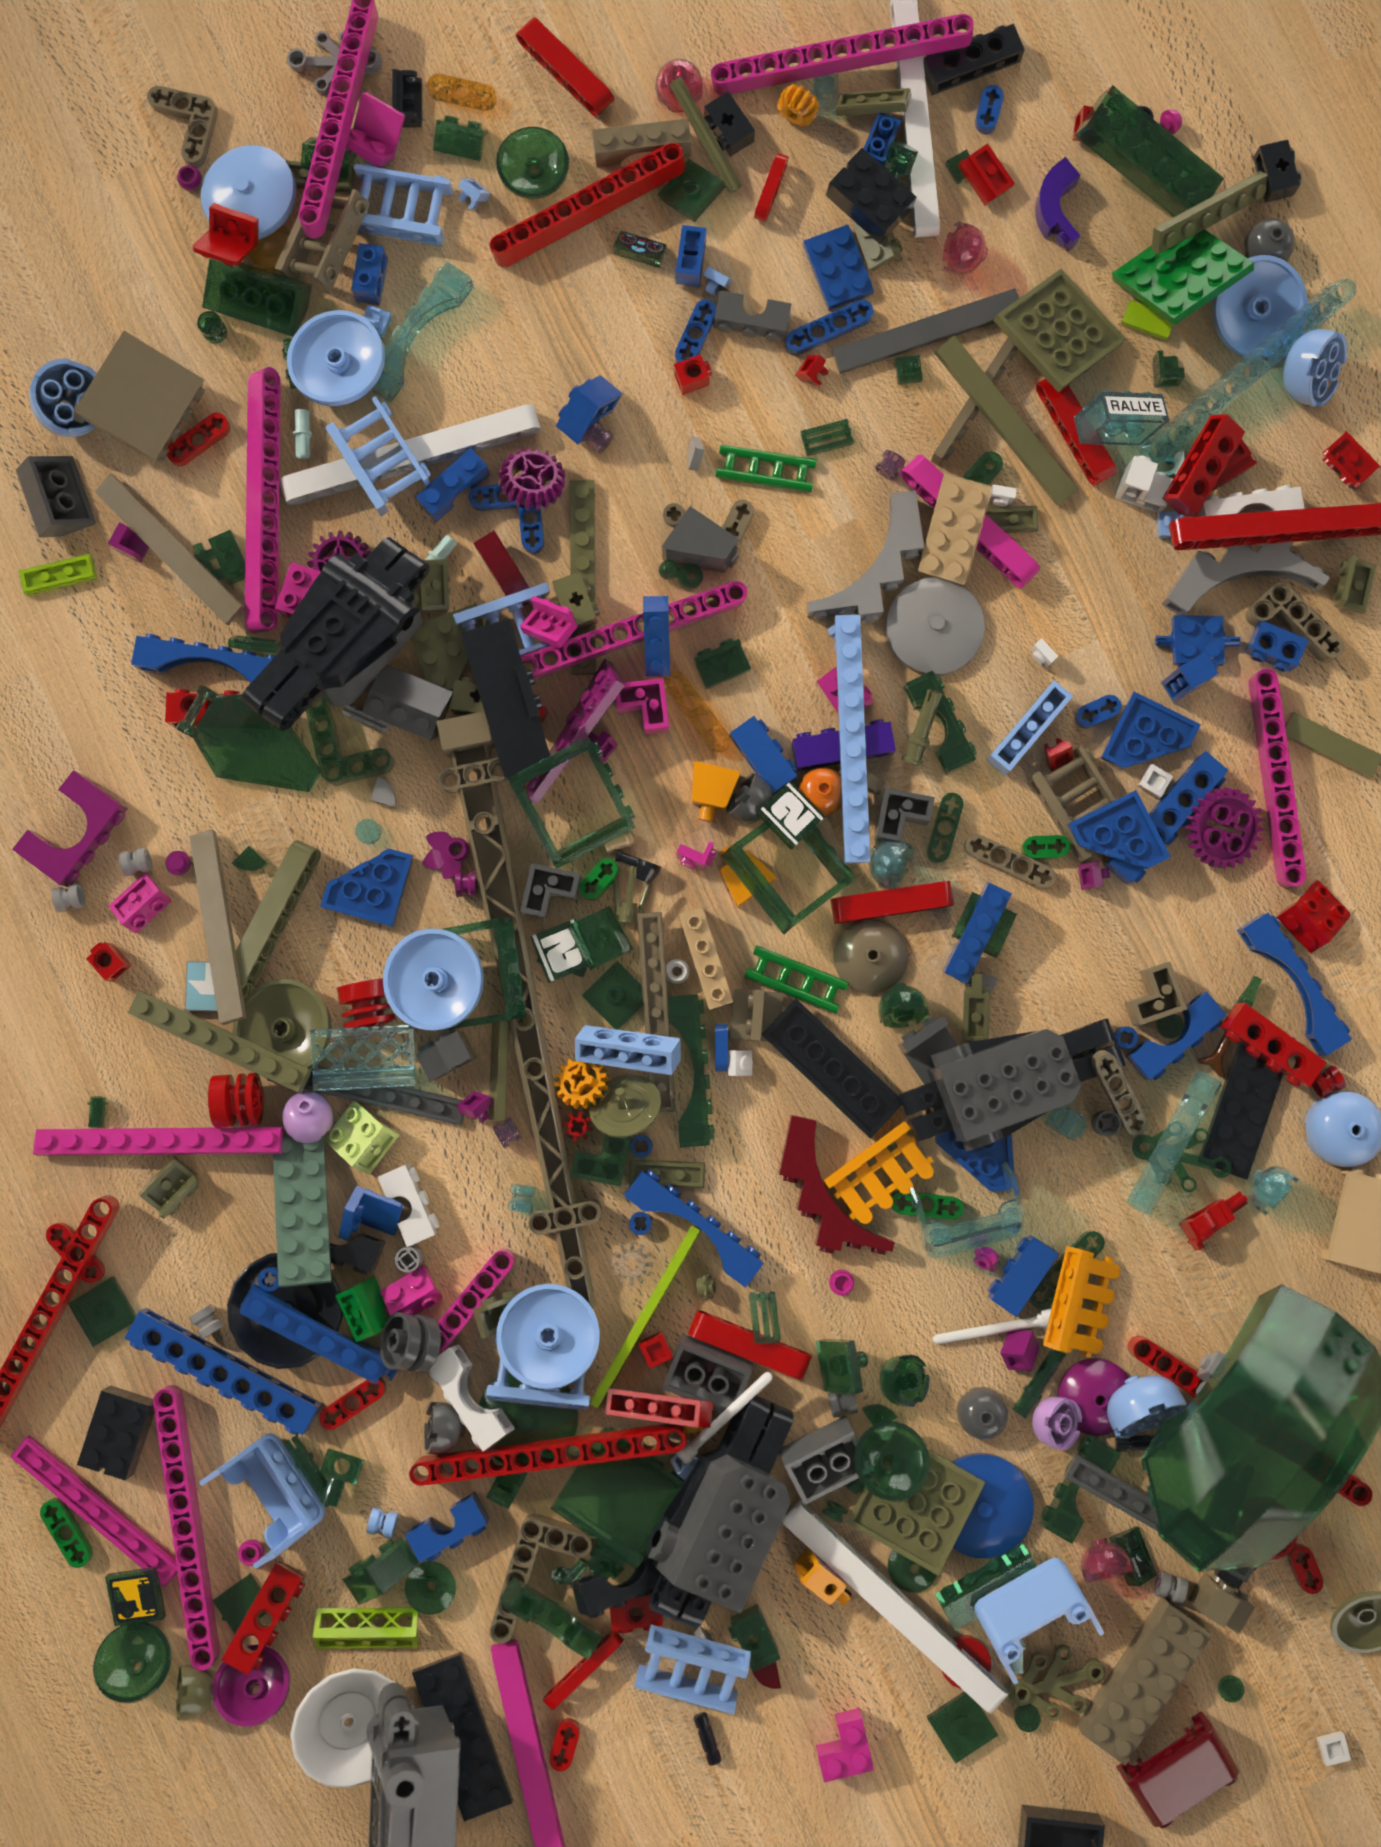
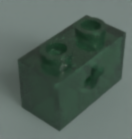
(753, 1622)

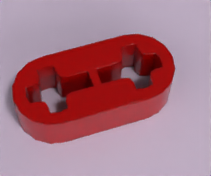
(1310, 1566)
(559, 1742)

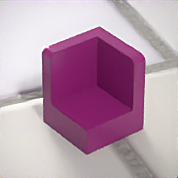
(128, 543)
(1020, 1350)

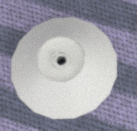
(322, 1742)

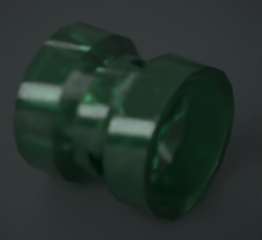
(208, 322)

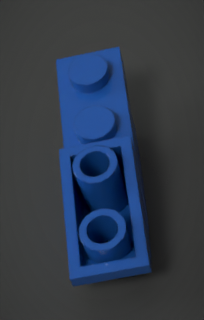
(881, 135)

